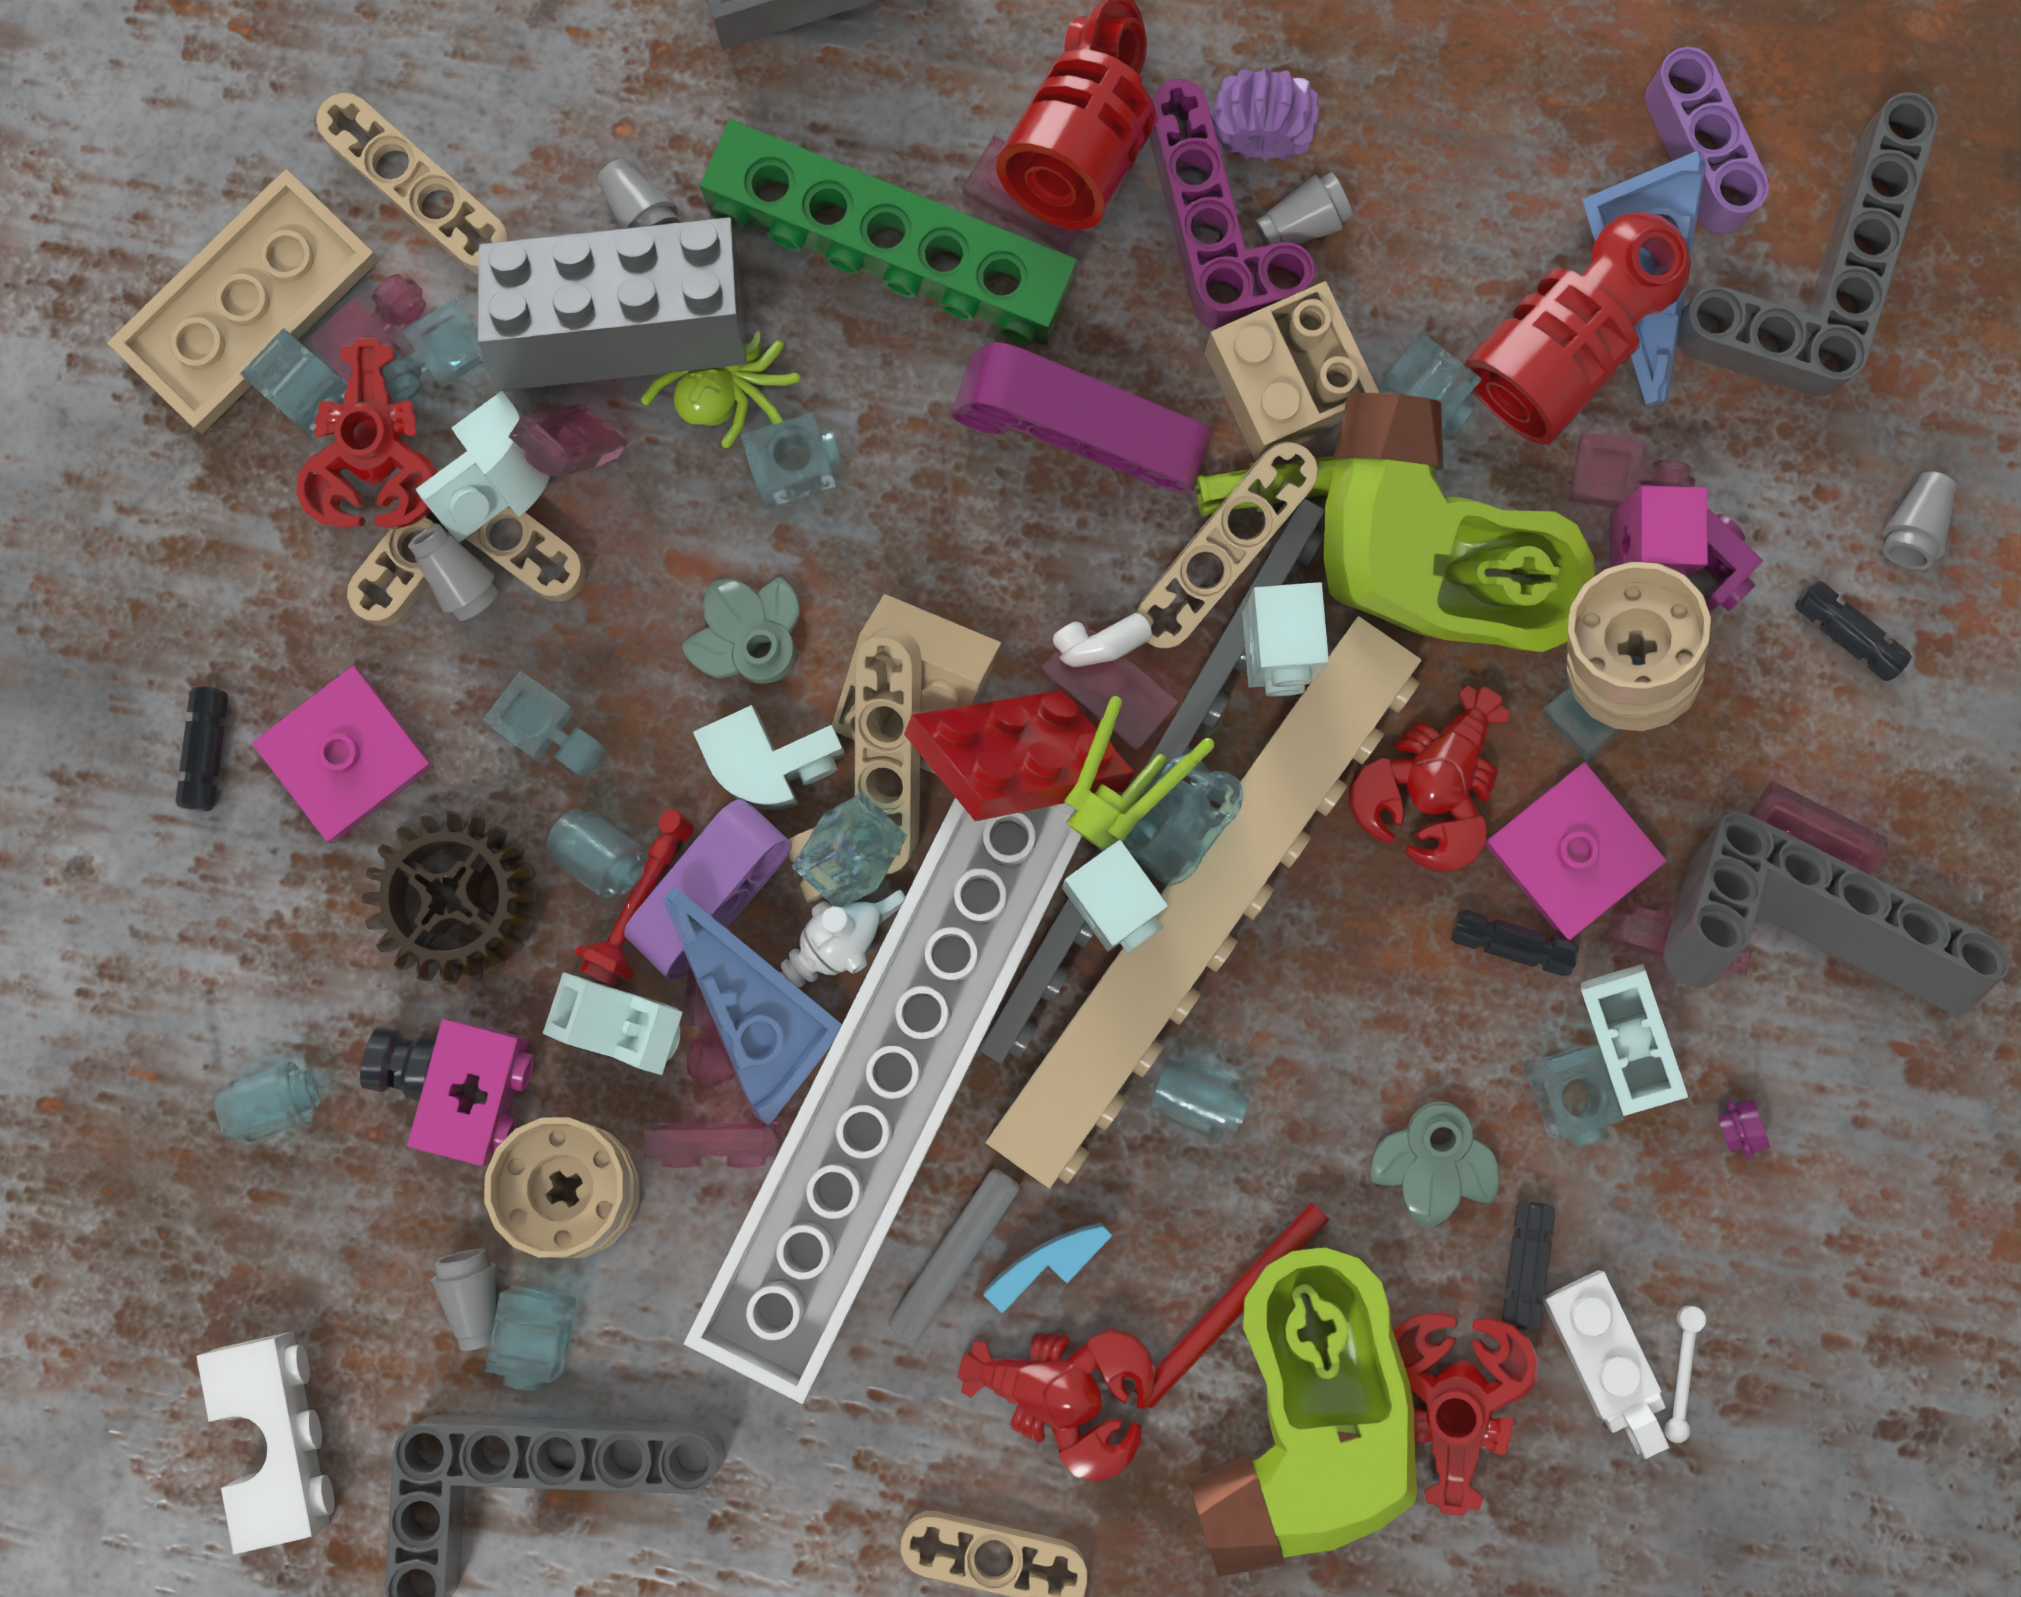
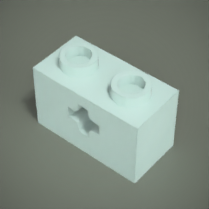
(1285, 637)
(1116, 898)
(1633, 1039)

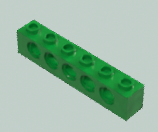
(752, 159)

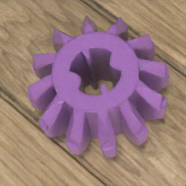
(1265, 114)

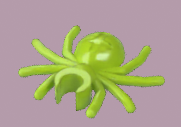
(712, 393)

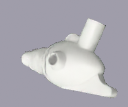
(837, 938)

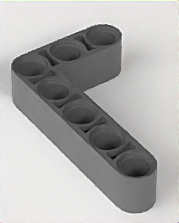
(1843, 270)
(1765, 872)
(528, 1467)

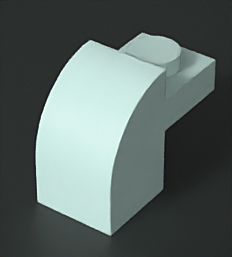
(487, 475)
(753, 770)
(614, 1023)

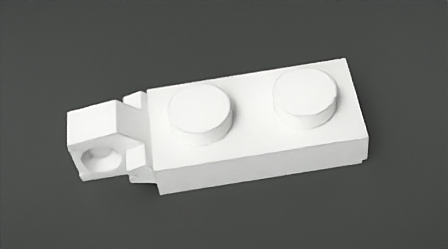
(1608, 1360)

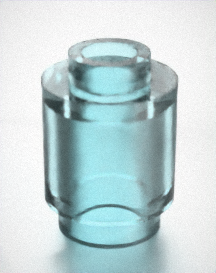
(596, 853)
(1200, 1099)
(267, 1103)

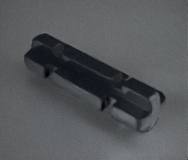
(1853, 630)
(201, 748)
(1515, 943)
(1528, 1265)

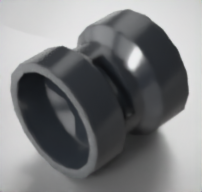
(396, 1062)

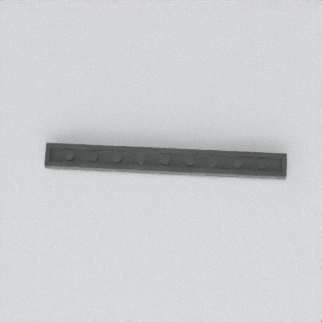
(1202, 705)

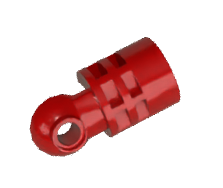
(1083, 121)
(1579, 328)

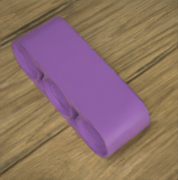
(1712, 113)
(718, 874)

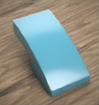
(1063, 1254)

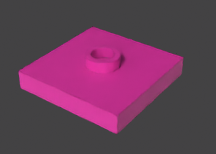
(342, 754)
(1574, 852)

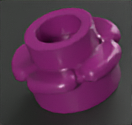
(1743, 1128)

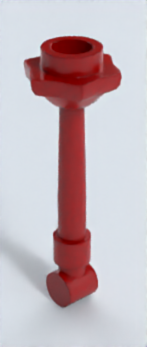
(605, 958)

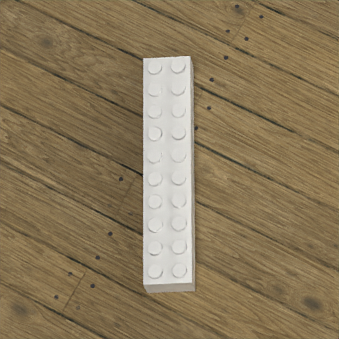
(882, 1095)

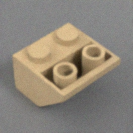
(1288, 369)
(952, 667)

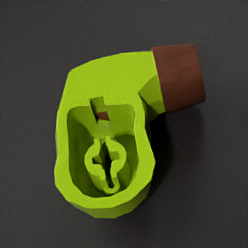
(1434, 558)
(1335, 1416)

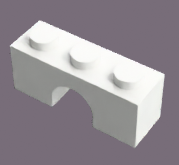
(266, 1385)

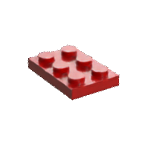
(1013, 753)

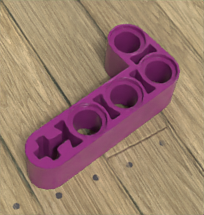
(1213, 206)
(1080, 414)

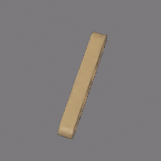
(415, 184)
(1233, 551)
(879, 750)

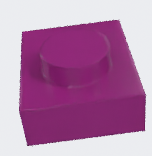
(1728, 562)

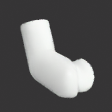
(1104, 646)

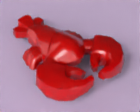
(368, 445)
(1436, 782)
(1067, 1395)
(1462, 1399)

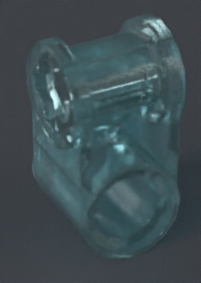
(1183, 823)

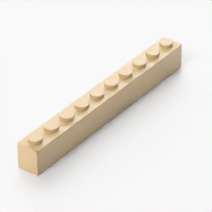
(1155, 980)

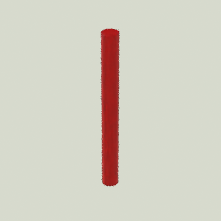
(1231, 1304)

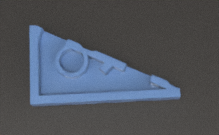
(1674, 194)
(762, 1017)

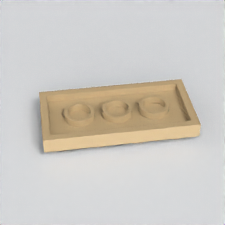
(262, 273)

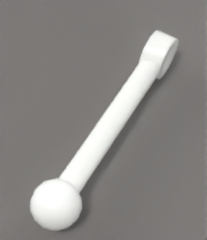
(1691, 1321)

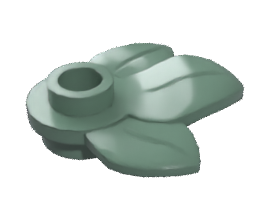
(739, 625)
(1434, 1174)

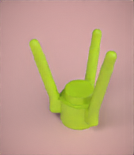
(1108, 816)

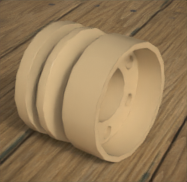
(1643, 614)
(526, 1181)

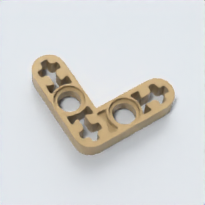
(406, 595)
(941, 1566)

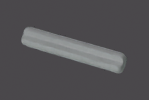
(954, 1255)

